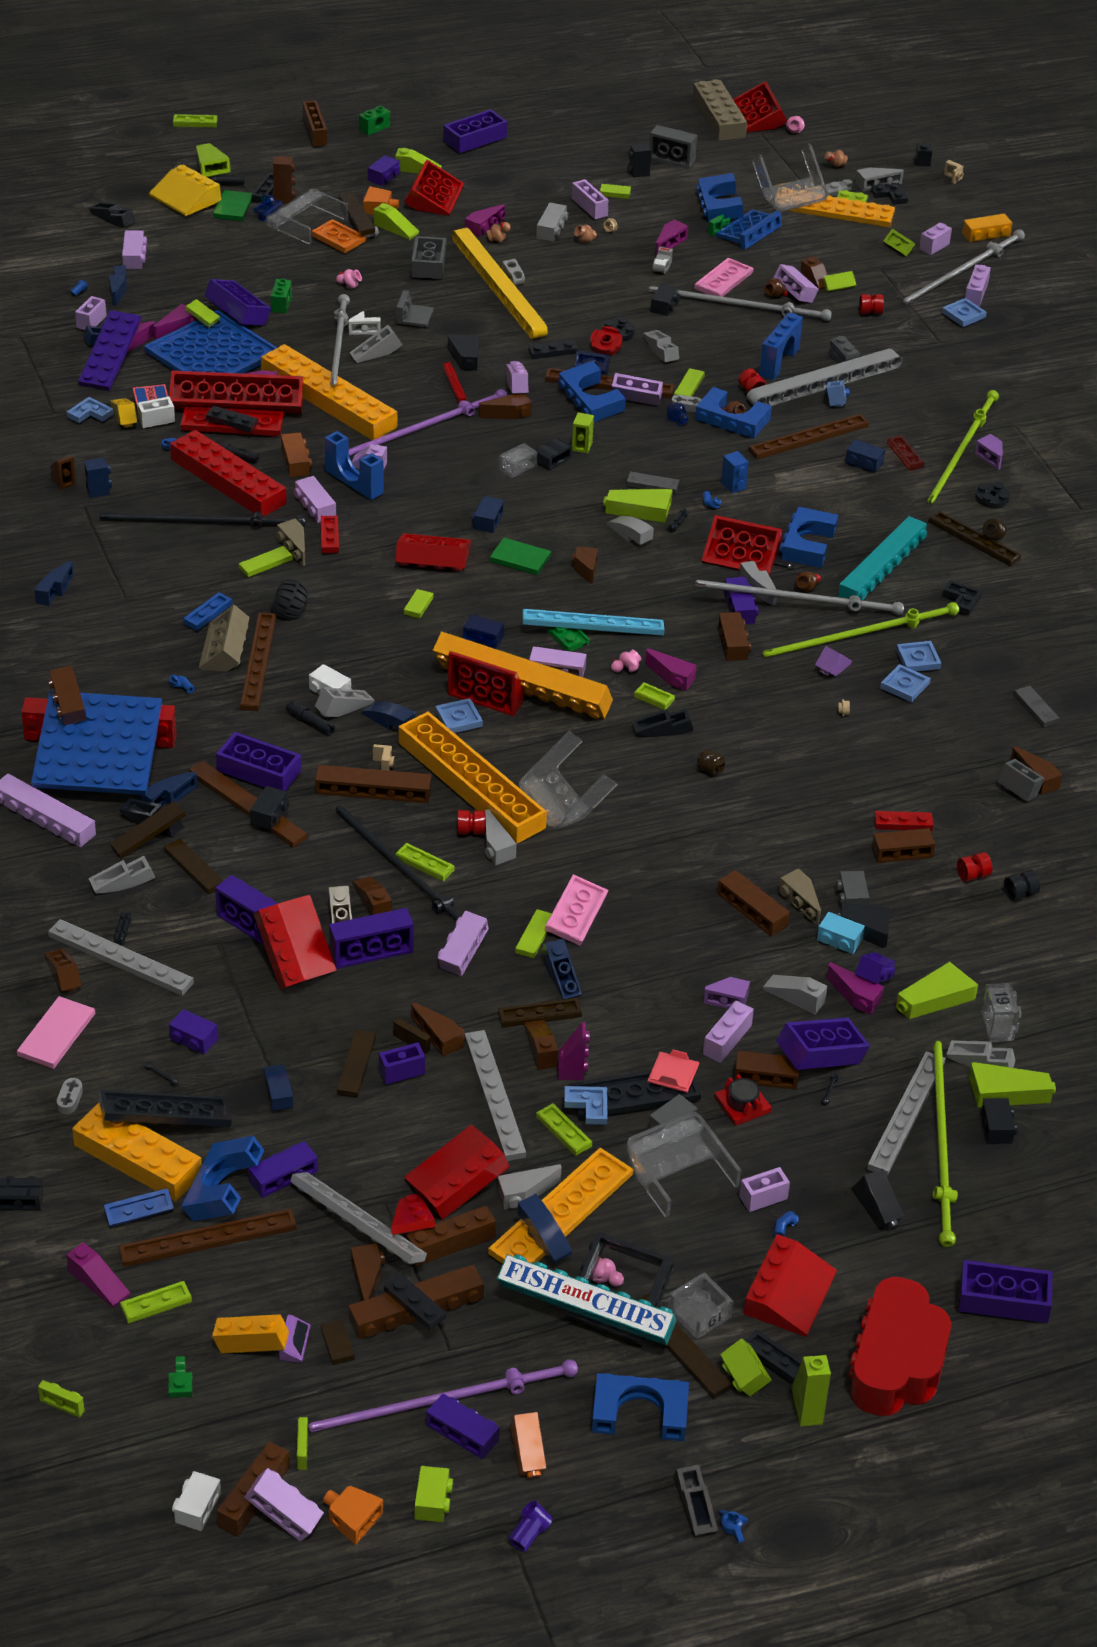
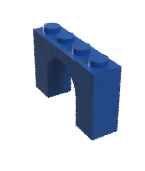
(715, 186)
(782, 340)
(580, 377)
(745, 424)
(367, 480)
(806, 522)
(205, 1196)
(667, 1395)

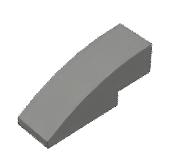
(661, 345)
(632, 529)
(758, 579)
(122, 876)
(981, 1052)

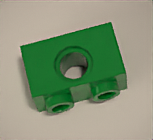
(374, 120)
(281, 296)

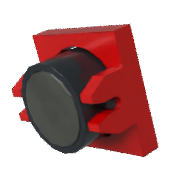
(744, 1100)

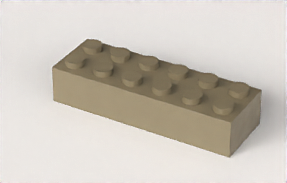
(719, 110)

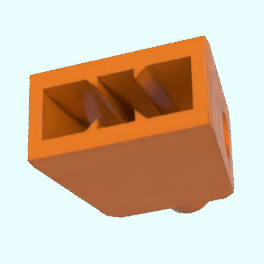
(377, 196)
(353, 1511)

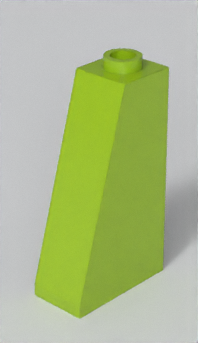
(212, 160)
(639, 503)
(936, 992)
(1015, 1084)
(811, 1390)

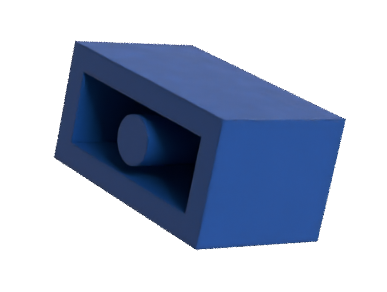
(734, 472)

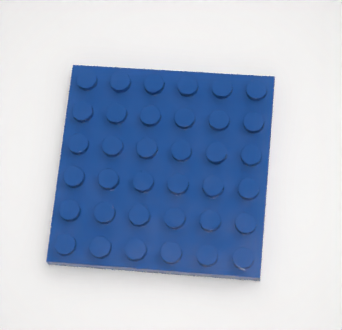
(218, 348)
(102, 753)

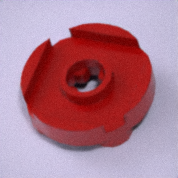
(610, 347)

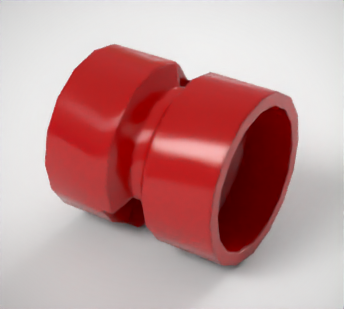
(871, 304)
(750, 379)
(471, 822)
(976, 866)

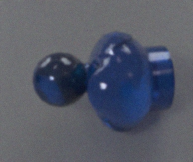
(677, 413)

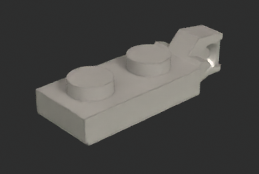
(834, 187)

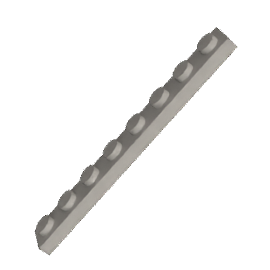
(121, 957)
(495, 1095)
(904, 1116)
(359, 1218)

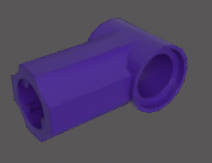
(534, 1521)

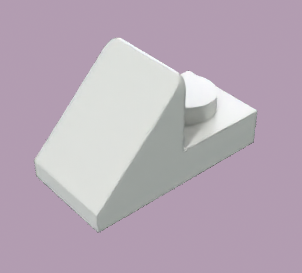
(364, 326)

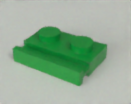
(568, 638)

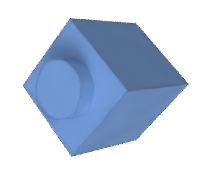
(836, 393)

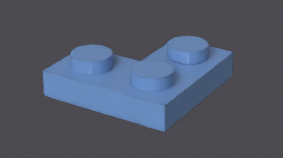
(88, 408)
(591, 1098)

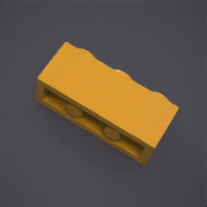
(987, 227)
(250, 1333)

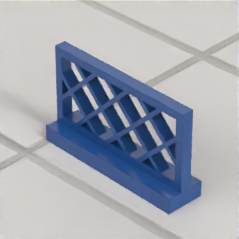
(751, 228)

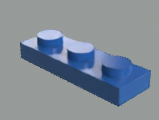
(207, 611)
(138, 1207)

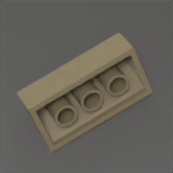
(224, 641)

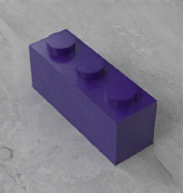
(741, 601)
(277, 1170)
(462, 1426)

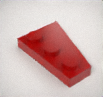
(412, 1215)

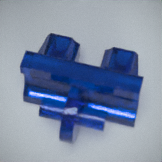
(267, 206)

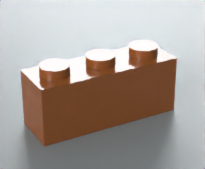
(296, 454)

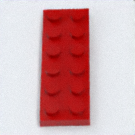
(268, 421)

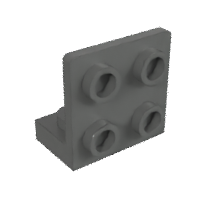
(412, 314)

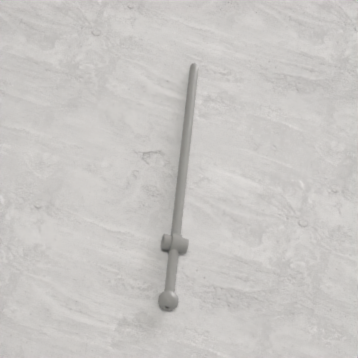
(992, 249)
(788, 307)
(342, 320)
(897, 608)

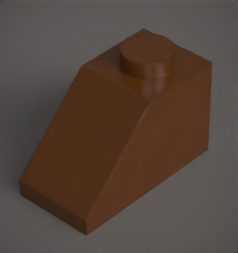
(813, 271)
(63, 472)
(585, 562)

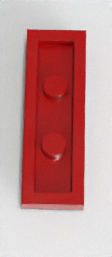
(329, 534)
(903, 820)

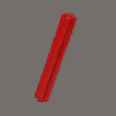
(454, 382)

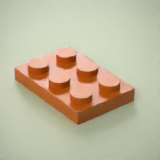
(338, 236)

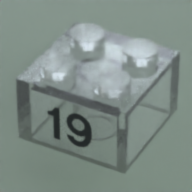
(1000, 1012)
(700, 1305)

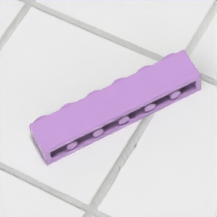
(46, 811)

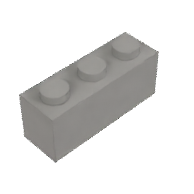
(552, 221)

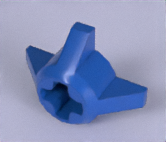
(732, 1523)

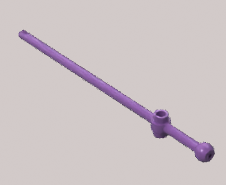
(464, 407)
(513, 1381)

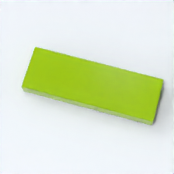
(195, 120)
(690, 382)
(265, 561)
(425, 862)
(533, 935)
(564, 1129)
(155, 1302)

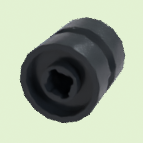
(1021, 885)

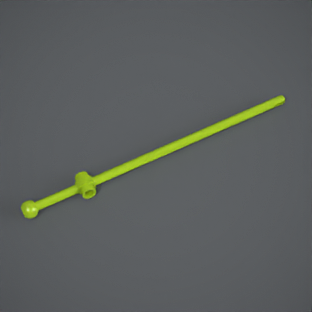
(978, 421)
(912, 620)
(943, 1193)

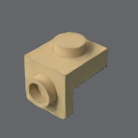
(953, 171)
(384, 754)

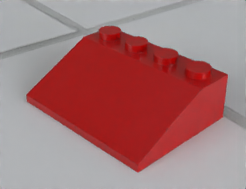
(760, 109)
(433, 190)
(741, 541)
(432, 550)
(484, 684)
(294, 941)
(457, 1171)
(789, 1287)

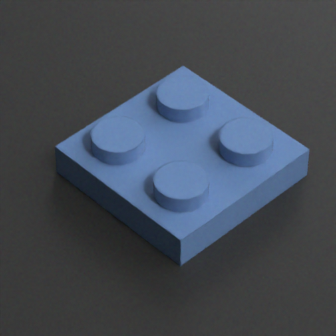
(964, 312)
(919, 656)
(905, 683)
(459, 715)

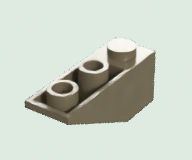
(292, 537)
(801, 893)
(339, 904)

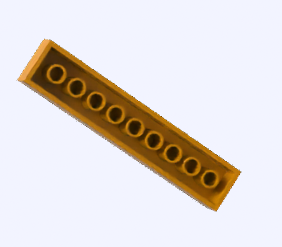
(341, 401)
(536, 678)
(472, 776)

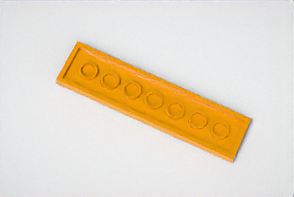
(851, 211)
(568, 1203)

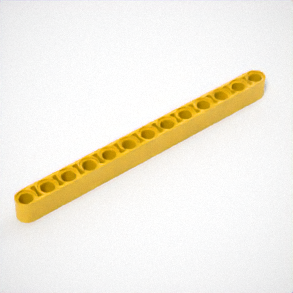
(499, 283)

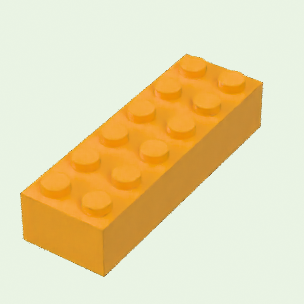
(138, 1152)

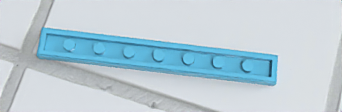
(592, 622)

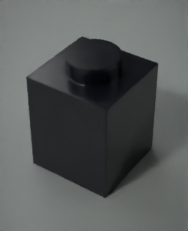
(923, 154)

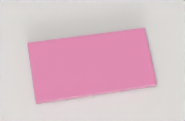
(723, 278)
(576, 910)
(56, 1032)

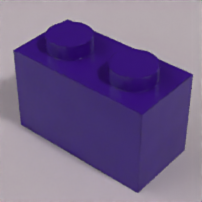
(383, 170)
(875, 968)
(193, 1031)
(402, 1063)

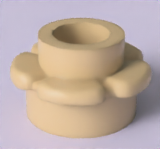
(610, 225)
(844, 708)

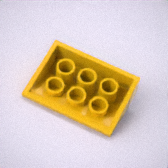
(186, 190)

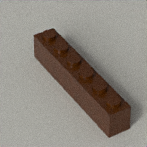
(373, 784)
(446, 1290)

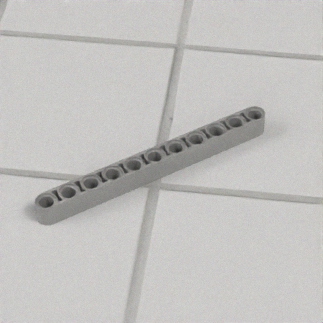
(817, 380)

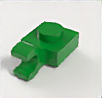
(717, 224)
(180, 1382)

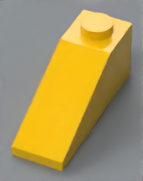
(124, 411)

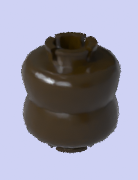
(994, 529)
(711, 762)

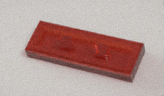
(905, 453)

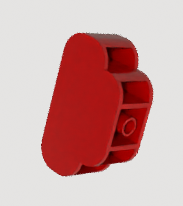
(898, 1348)

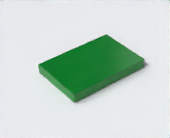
(233, 205)
(520, 556)

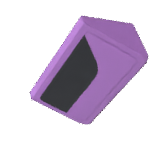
(296, 1340)

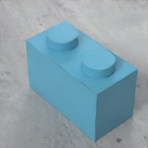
(840, 933)

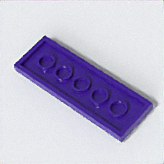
(109, 350)

